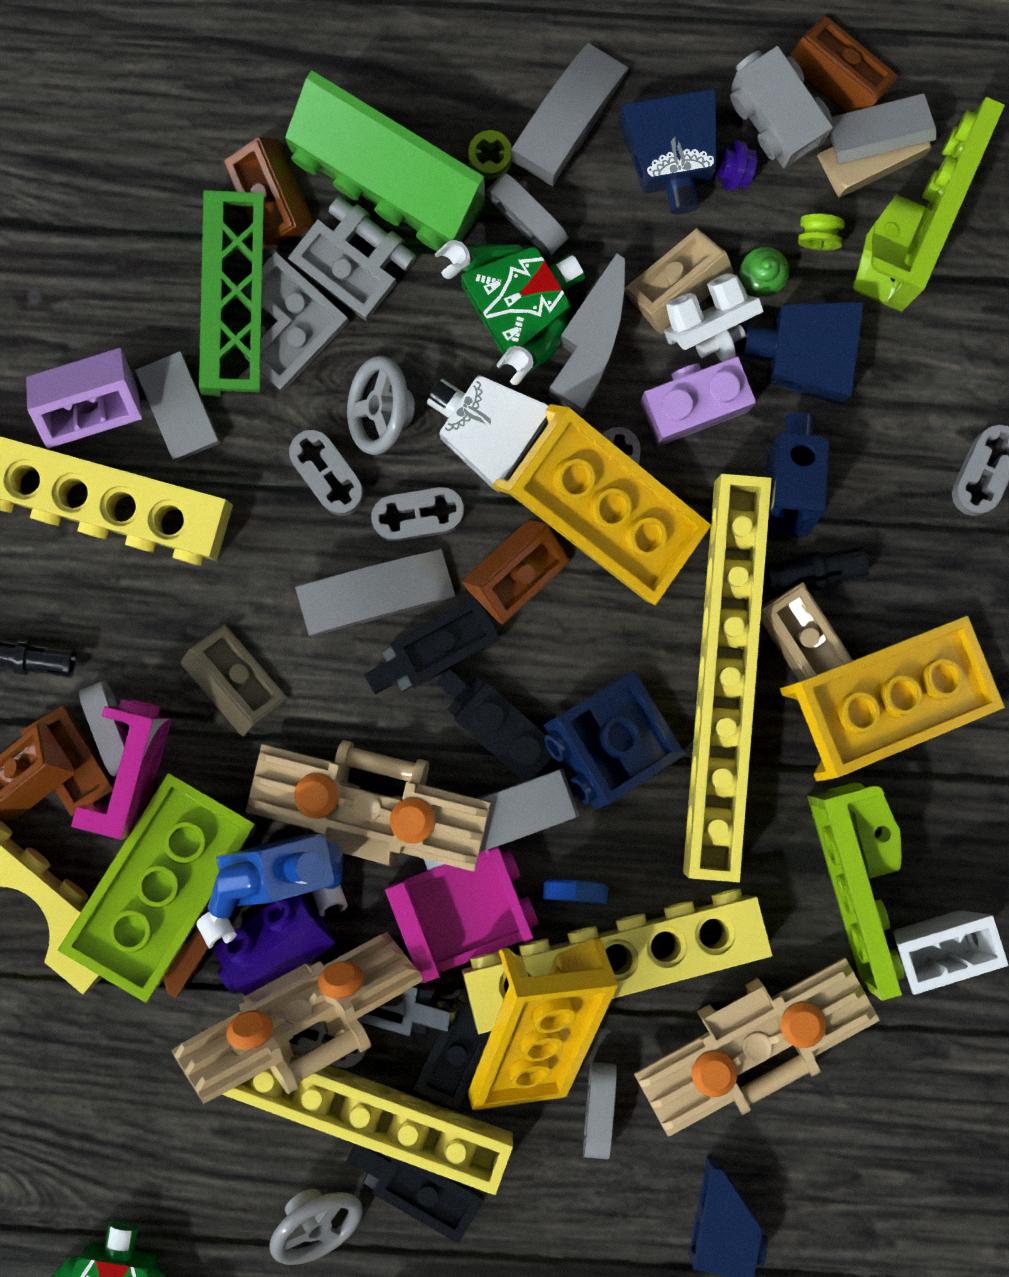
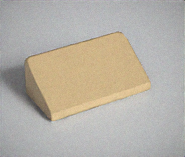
(858, 173)
(678, 272)
(803, 633)

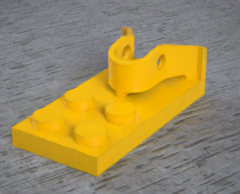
(606, 504)
(896, 698)
(543, 1027)

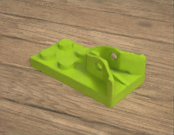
(907, 234)
(846, 829)
(155, 888)

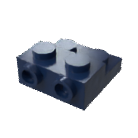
(612, 741)

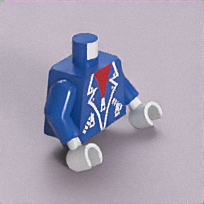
(273, 874)

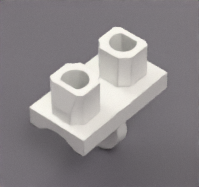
(709, 327)

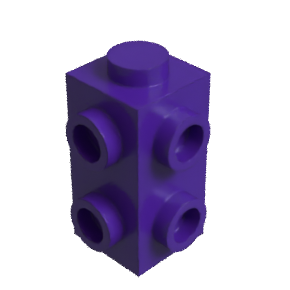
(272, 945)

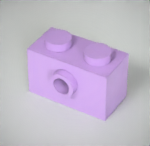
(83, 398)
(697, 400)

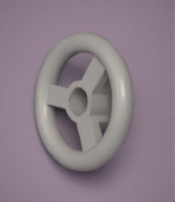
(386, 405)
(310, 1220)

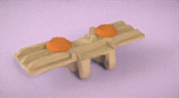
(364, 823)
(278, 1011)
(748, 1032)

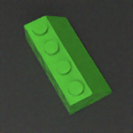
(383, 164)

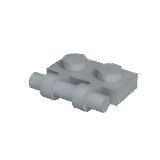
(343, 269)

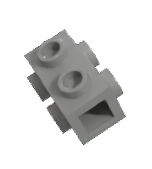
(780, 106)

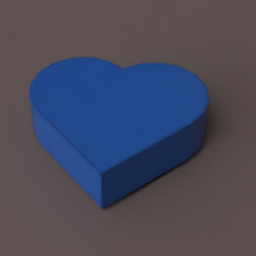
(575, 891)

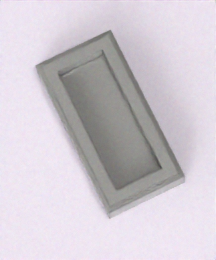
(882, 128)
(177, 406)

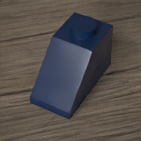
(725, 1230)

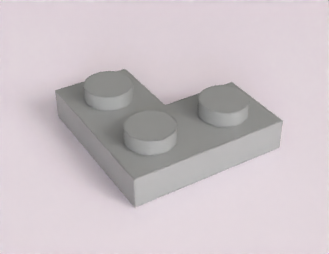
(303, 322)

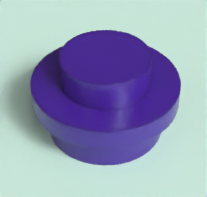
(736, 166)

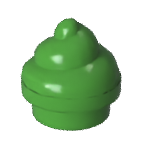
(764, 271)

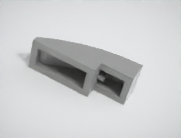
(568, 114)
(591, 339)
(374, 592)
(526, 809)

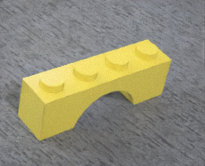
(59, 901)

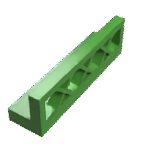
(213, 287)

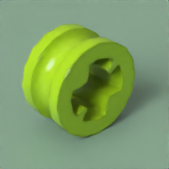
(491, 140)
(821, 232)

